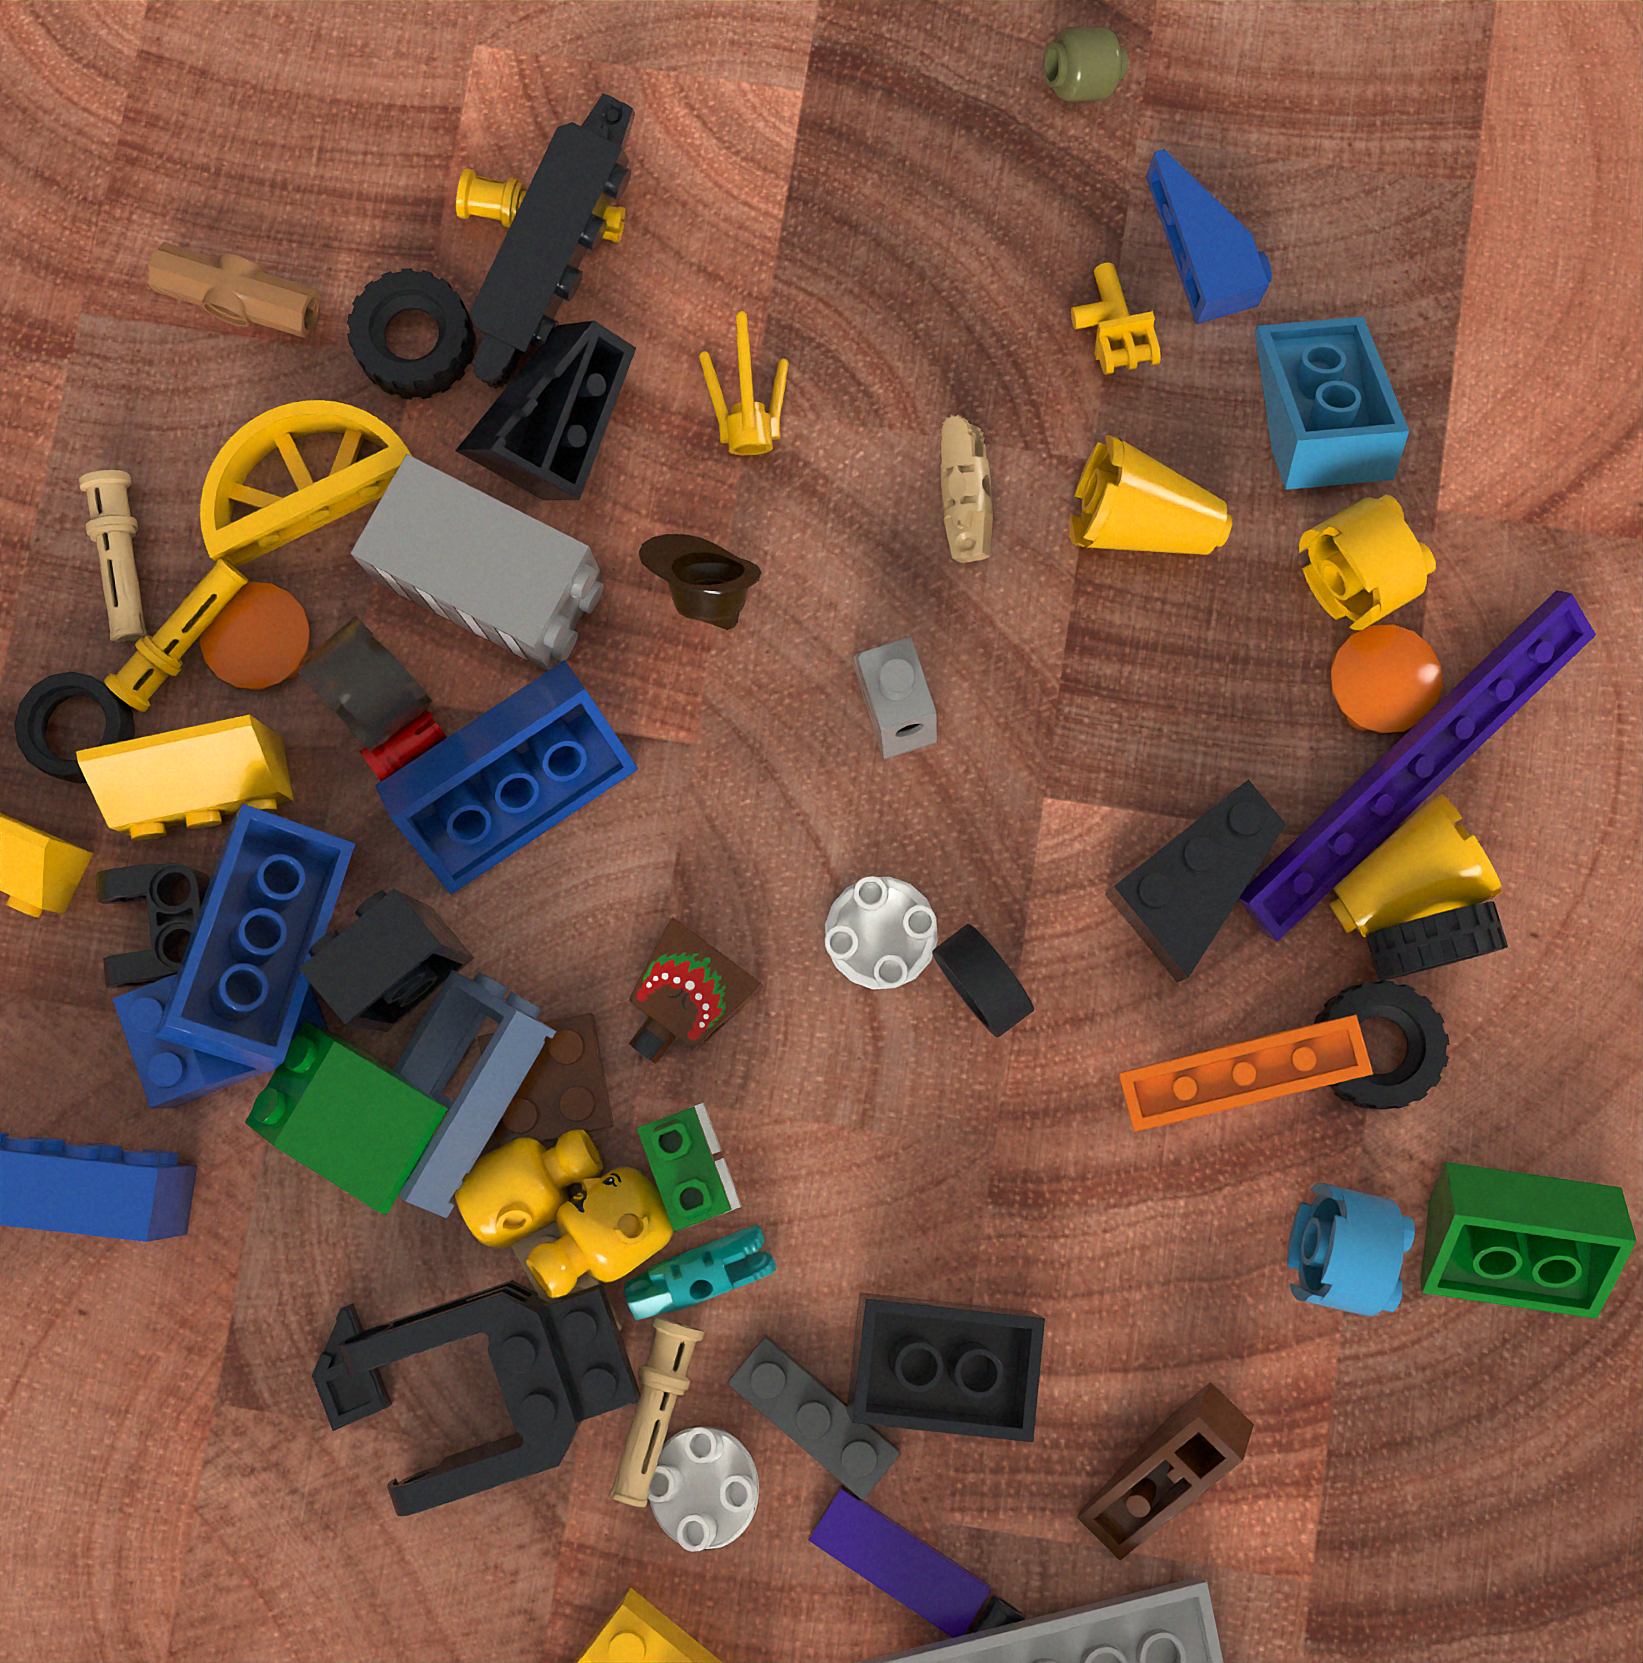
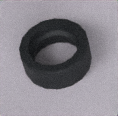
(42, 701)
(983, 980)

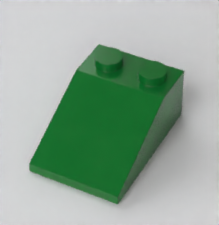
(346, 1116)

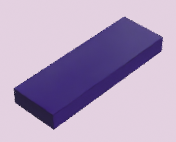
(899, 1563)

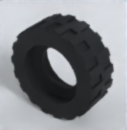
(405, 292)
(1436, 940)
(1423, 1035)

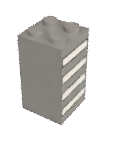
(480, 563)

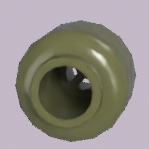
(1084, 63)

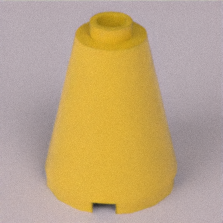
(1144, 505)
(1417, 873)

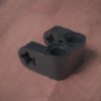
(166, 919)

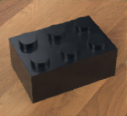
(384, 961)
(945, 1367)

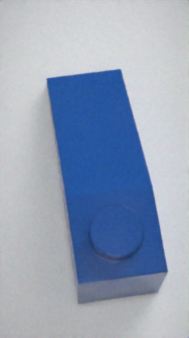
(1208, 244)

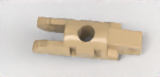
(966, 490)

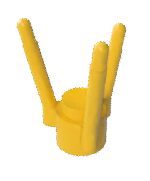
(749, 427)

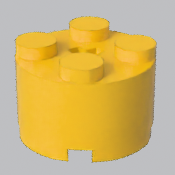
(1365, 561)

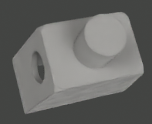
(896, 697)

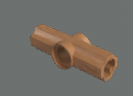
(234, 289)

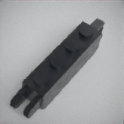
(550, 238)

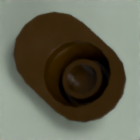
(701, 577)

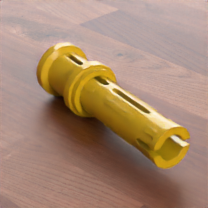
(502, 200)
(161, 654)

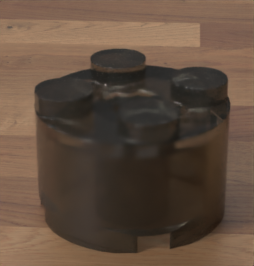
(364, 684)

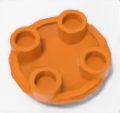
(257, 638)
(1385, 679)

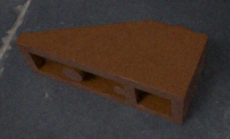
(1169, 1471)

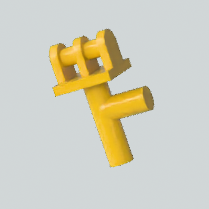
(1119, 336)

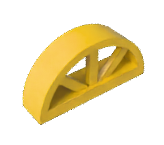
(315, 504)

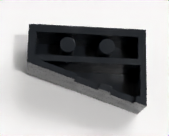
(554, 412)
(1196, 879)

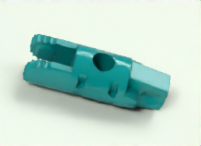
(700, 1274)

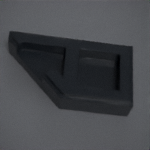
(343, 1394)

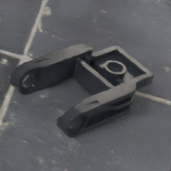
(552, 1365)

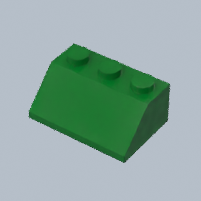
(1525, 1240)

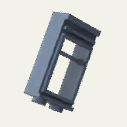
(488, 1091)

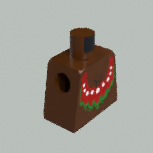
(687, 992)

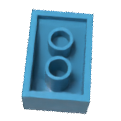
(1329, 403)

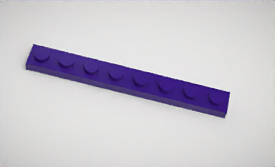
(1417, 765)

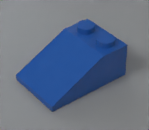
(175, 1072)

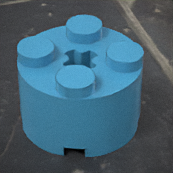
(1349, 1250)

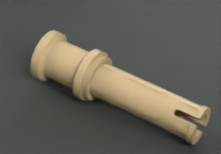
(113, 532)
(662, 1381)

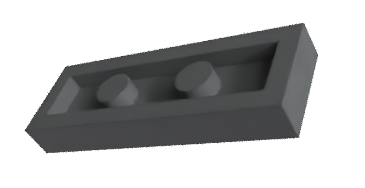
(813, 1417)

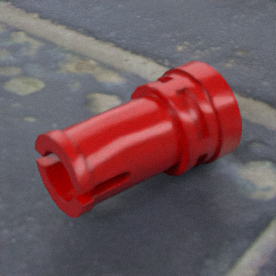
(404, 746)

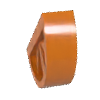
(1245, 1072)

